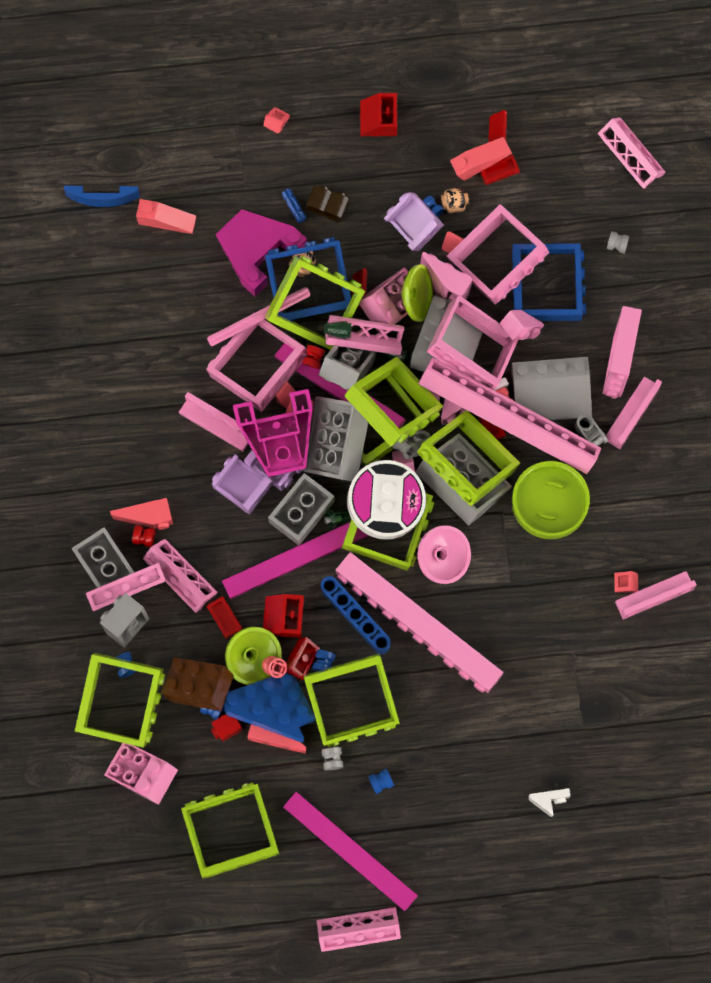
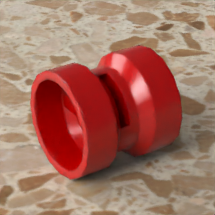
(313, 357)
(143, 536)

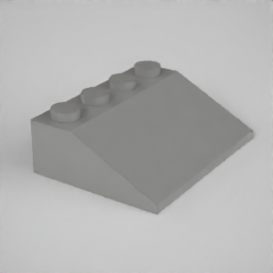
(459, 335)
(553, 387)
(335, 439)
(474, 469)

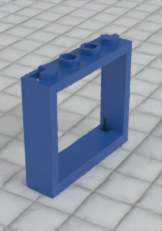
(309, 246)
(553, 314)

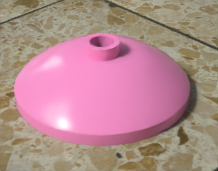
(453, 558)

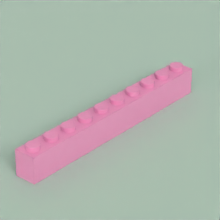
(509, 416)
(419, 623)

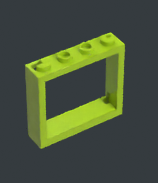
(321, 270)
(377, 418)
(485, 442)
(385, 448)
(415, 541)
(88, 695)
(368, 729)
(211, 801)

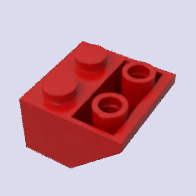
(379, 115)
(284, 615)

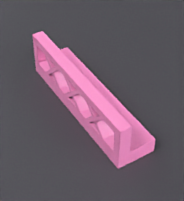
(637, 149)
(359, 340)
(632, 412)
(213, 421)
(177, 577)
(129, 584)
(655, 595)
(358, 932)

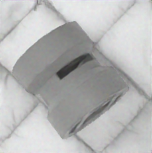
(618, 242)
(332, 758)

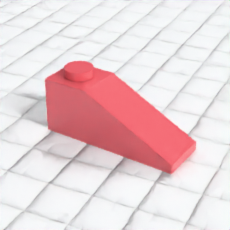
(480, 158)
(164, 217)
(150, 514)
(269, 738)

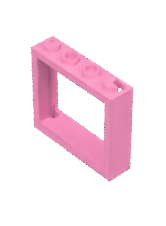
(478, 235)
(622, 352)
(458, 361)
(281, 376)

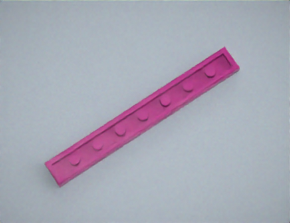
(334, 389)
(289, 561)
(350, 851)

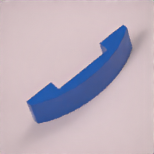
(125, 195)

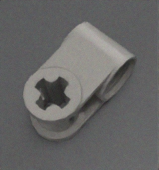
(591, 433)
(412, 444)

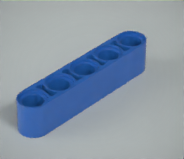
(357, 624)

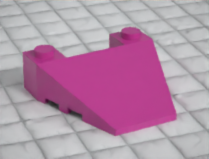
(247, 242)
(280, 439)

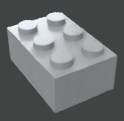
(346, 365)
(301, 509)
(102, 558)
(124, 619)

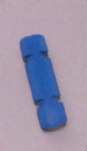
(294, 205)

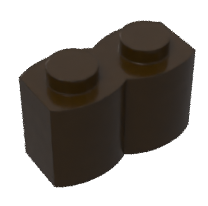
(327, 203)

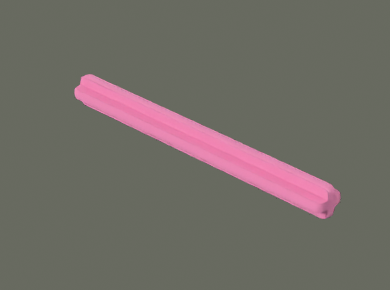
(256, 318)

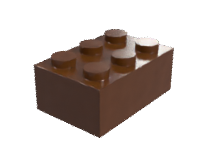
(197, 684)

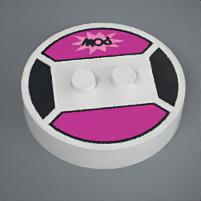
(386, 499)

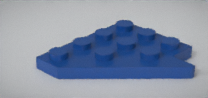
(271, 705)

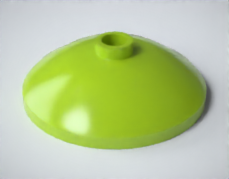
(417, 292)
(261, 644)

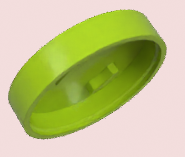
(550, 500)

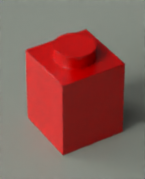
(225, 727)

